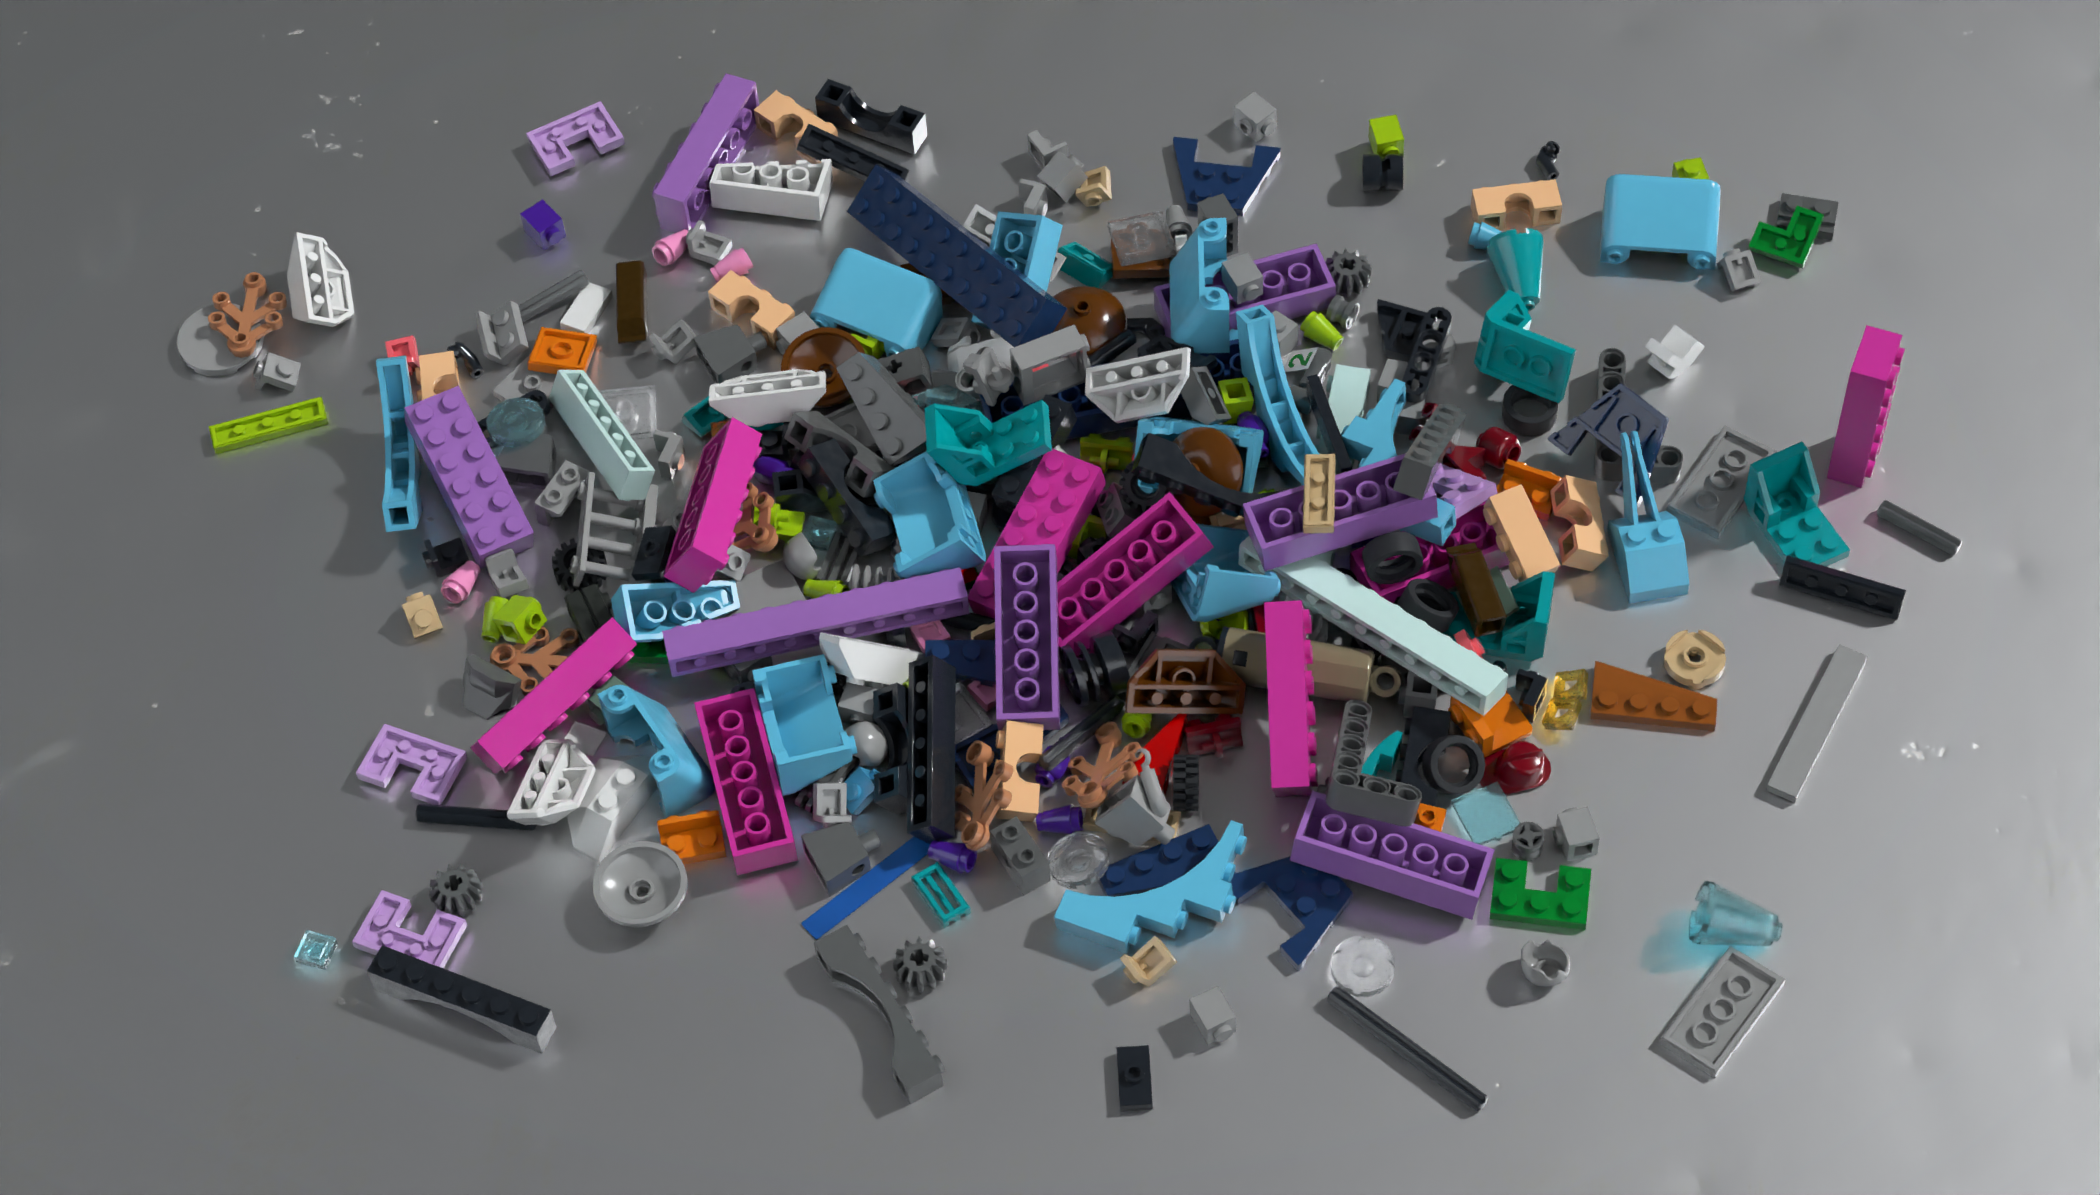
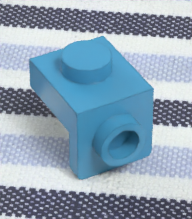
(860, 790)

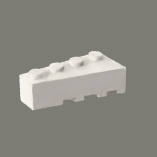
(773, 188)

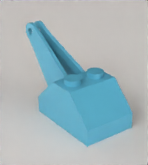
(1649, 545)

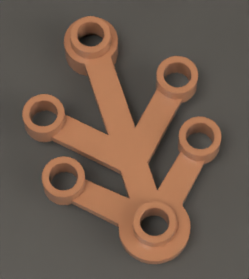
(244, 341)
(760, 537)
(541, 660)
(1093, 792)
(976, 831)

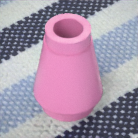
(670, 248)
(735, 261)
(460, 583)

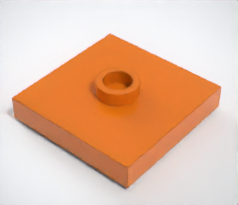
(561, 351)

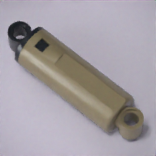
(1337, 670)

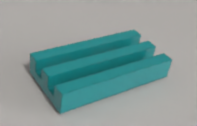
(953, 914)

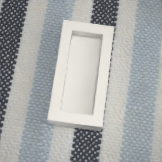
(586, 309)

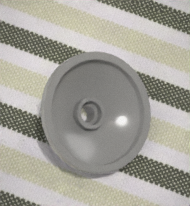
(640, 869)

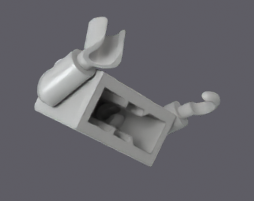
(1137, 808)

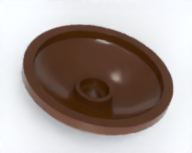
(1093, 313)
(823, 351)
(1215, 458)

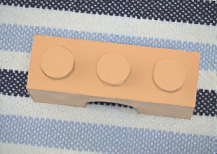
(783, 115)
(1536, 199)
(737, 296)
(436, 374)
(1585, 541)
(1019, 744)

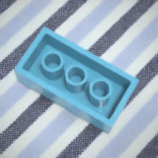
(1027, 244)

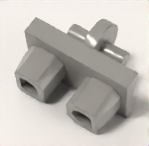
(989, 376)

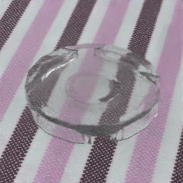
(1078, 860)
(1362, 966)

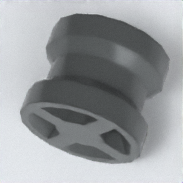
(1342, 311)
(1533, 836)

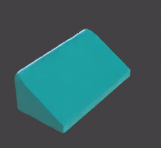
(1085, 265)
(701, 416)

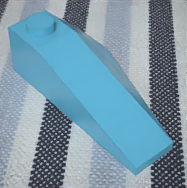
(657, 607)

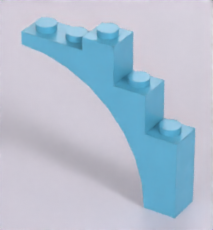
(1273, 398)
(1372, 441)
(402, 495)
(1164, 909)

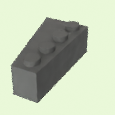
(885, 407)

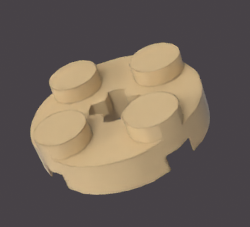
(1690, 673)

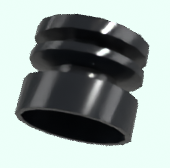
(1099, 667)

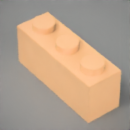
(1520, 533)

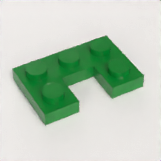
(1559, 909)

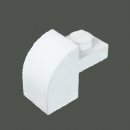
(1674, 352)

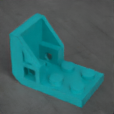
(1521, 356)
(991, 446)
(1784, 505)
(1524, 630)

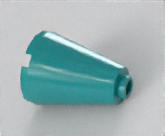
(1519, 263)

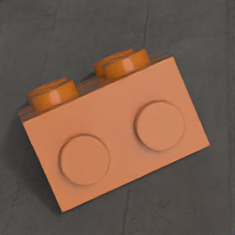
(1496, 729)

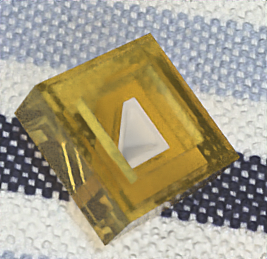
(1571, 684)
(1561, 714)

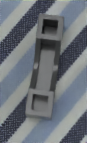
(814, 428)

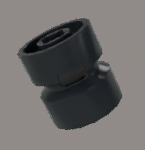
(1382, 172)

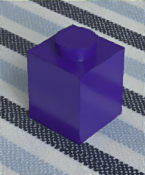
(543, 225)

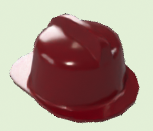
(1517, 768)

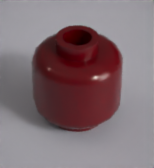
(1499, 447)

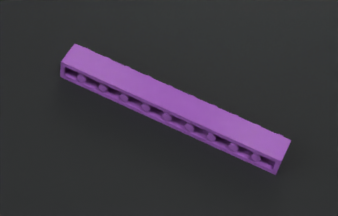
(800, 623)

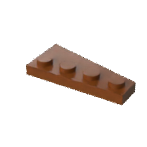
(1644, 700)

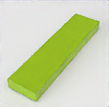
(268, 425)

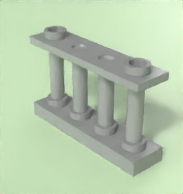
(647, 518)

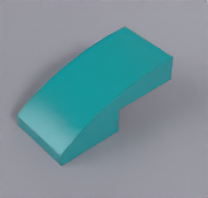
(1384, 755)

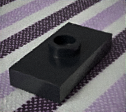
(653, 553)
(1134, 1078)

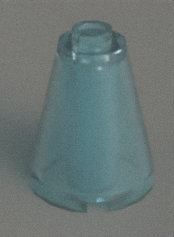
(1731, 919)

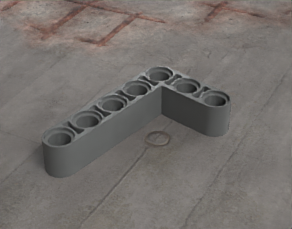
(1609, 375)
(1363, 793)

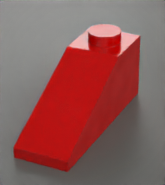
(1162, 750)

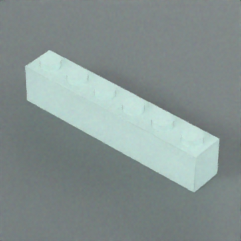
(601, 435)

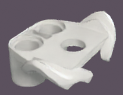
(960, 351)

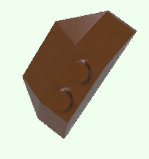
(1185, 684)

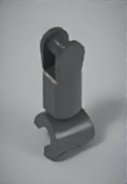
(1321, 366)

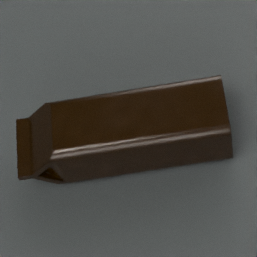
(631, 302)
(1476, 589)

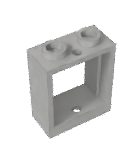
(1055, 378)

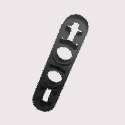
(1425, 354)

